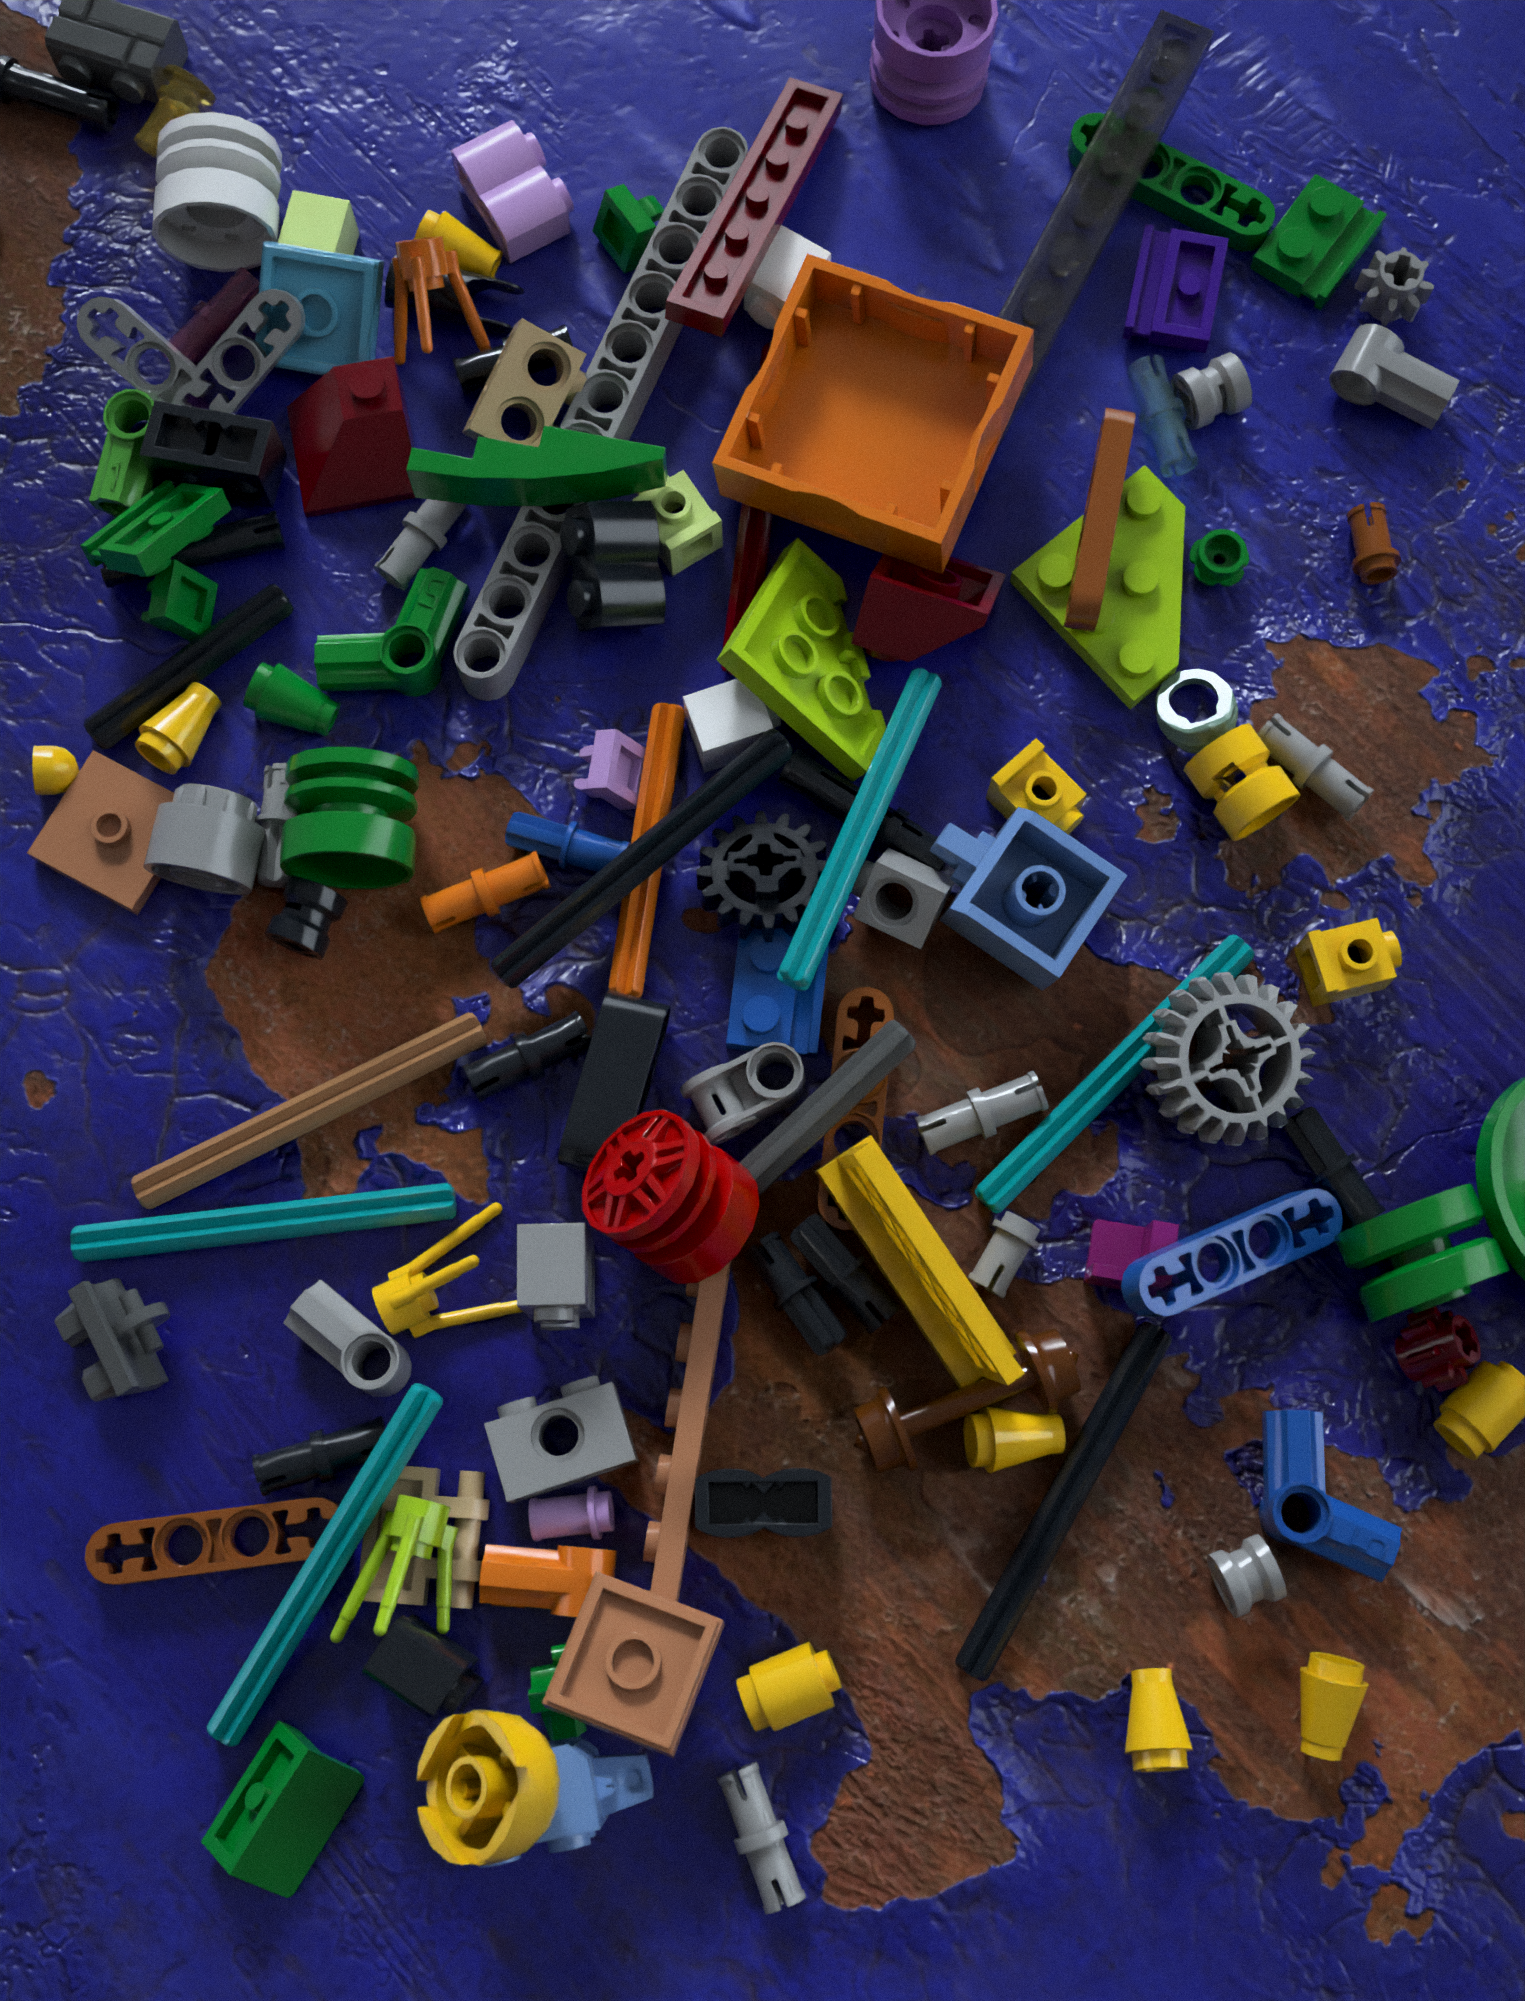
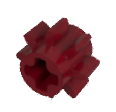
(1437, 1348)

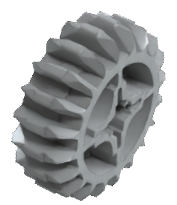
(1251, 1102)

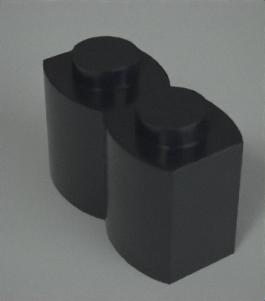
(614, 565)
(742, 1503)
(424, 1669)

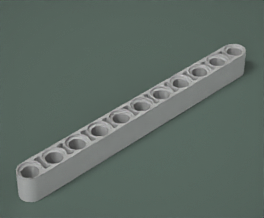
(607, 382)

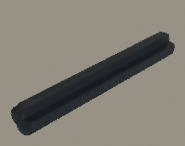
(187, 666)

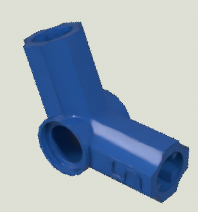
(1334, 1529)

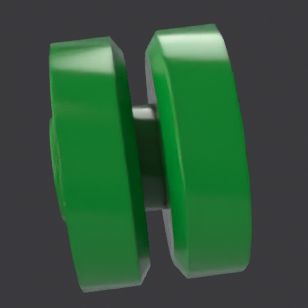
(1421, 1253)

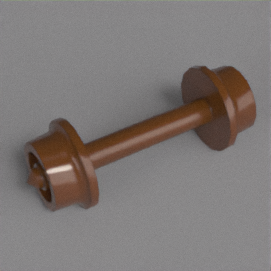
(886, 1433)

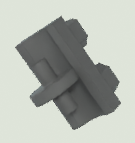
(121, 1334)

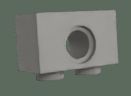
(556, 1274)
(519, 1446)

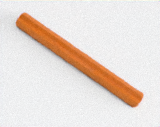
(653, 804)

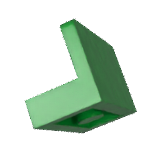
(281, 1812)

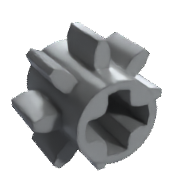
(1394, 286)

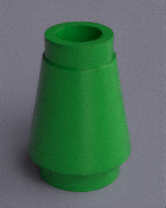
(289, 700)

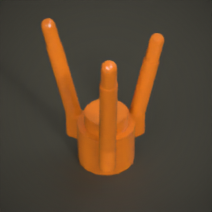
(421, 268)

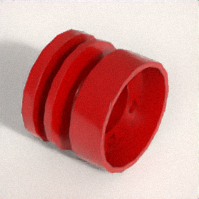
(670, 1197)

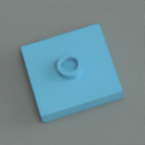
(339, 304)

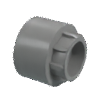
(206, 840)

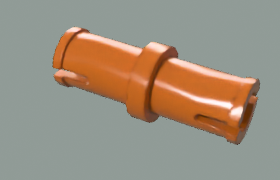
(485, 892)

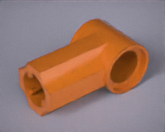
(542, 1576)

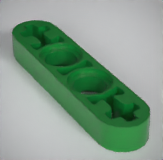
(1181, 170)

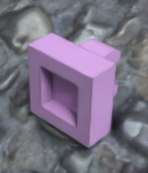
(614, 769)

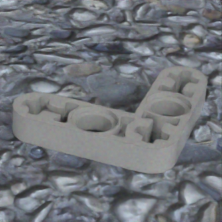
(184, 376)

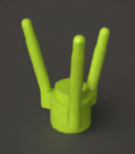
(412, 1531)

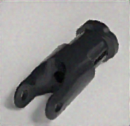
(445, 303)

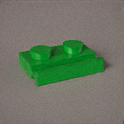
(1317, 241)
(157, 528)

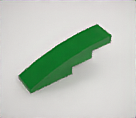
(562, 470)

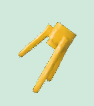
(410, 1295)

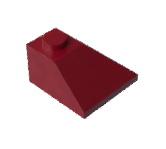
(352, 438)
(919, 610)

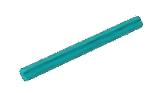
(859, 830)
(1095, 1091)
(263, 1222)
(324, 1565)

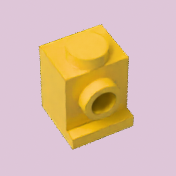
(1031, 767)
(1331, 972)

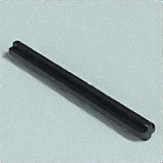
(641, 858)
(1063, 1501)

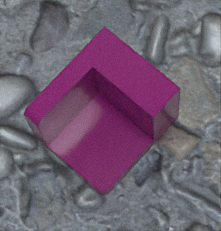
(1119, 1244)

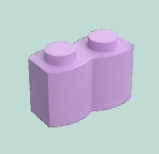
(512, 190)

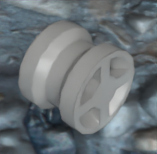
(1246, 1575)

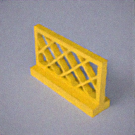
(918, 1266)

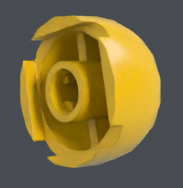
(487, 1787)

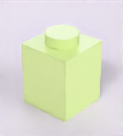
(320, 223)

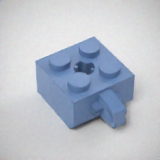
(993, 879)
(590, 1791)

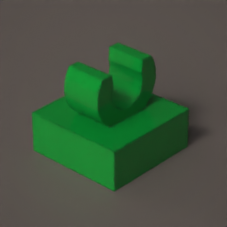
(626, 225)
(181, 601)

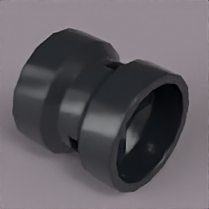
(306, 917)

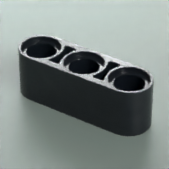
(614, 1074)

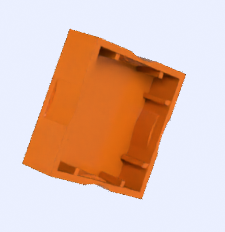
(874, 413)

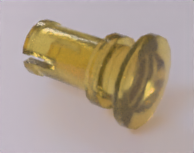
(176, 100)

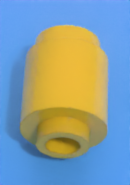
(1484, 1410)
(789, 1687)

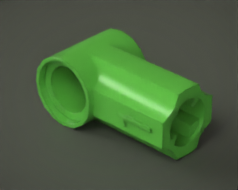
(121, 471)

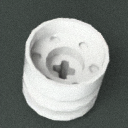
(216, 191)

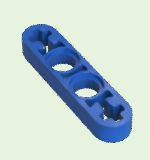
(1234, 1254)

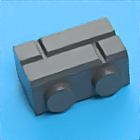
(115, 47)

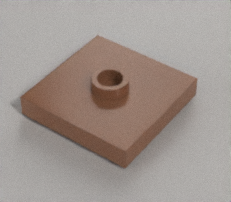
(104, 832)
(634, 1664)

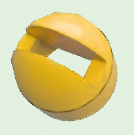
(52, 770)

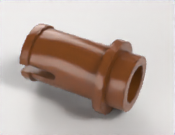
(1375, 557)

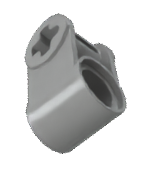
(741, 1092)

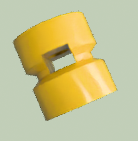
(1253, 800)

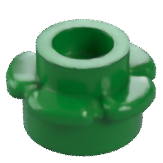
(1224, 544)

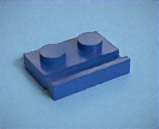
(767, 1009)

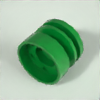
(350, 818)

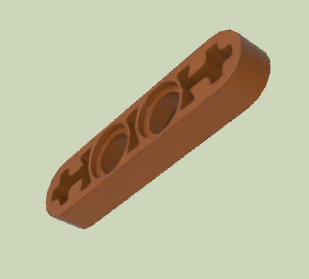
(1099, 520)
(871, 1109)
(218, 1534)

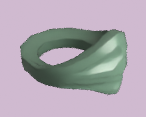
(1195, 736)

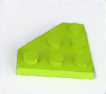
(1142, 596)
(802, 662)

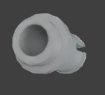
(1004, 1253)

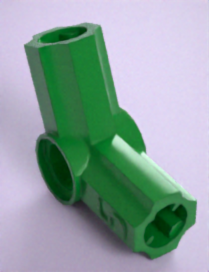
(422, 627)

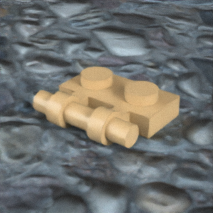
(468, 1512)

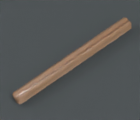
(308, 1111)

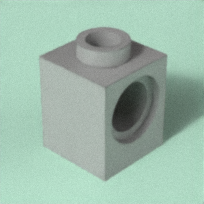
(926, 885)

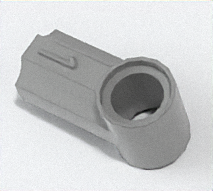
(1380, 371)
(346, 1338)

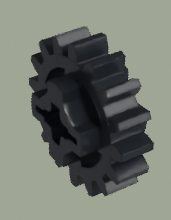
(760, 874)

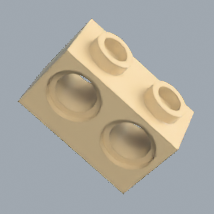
(514, 388)

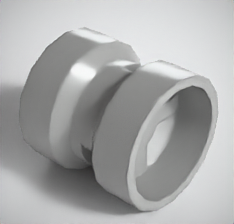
(1214, 390)

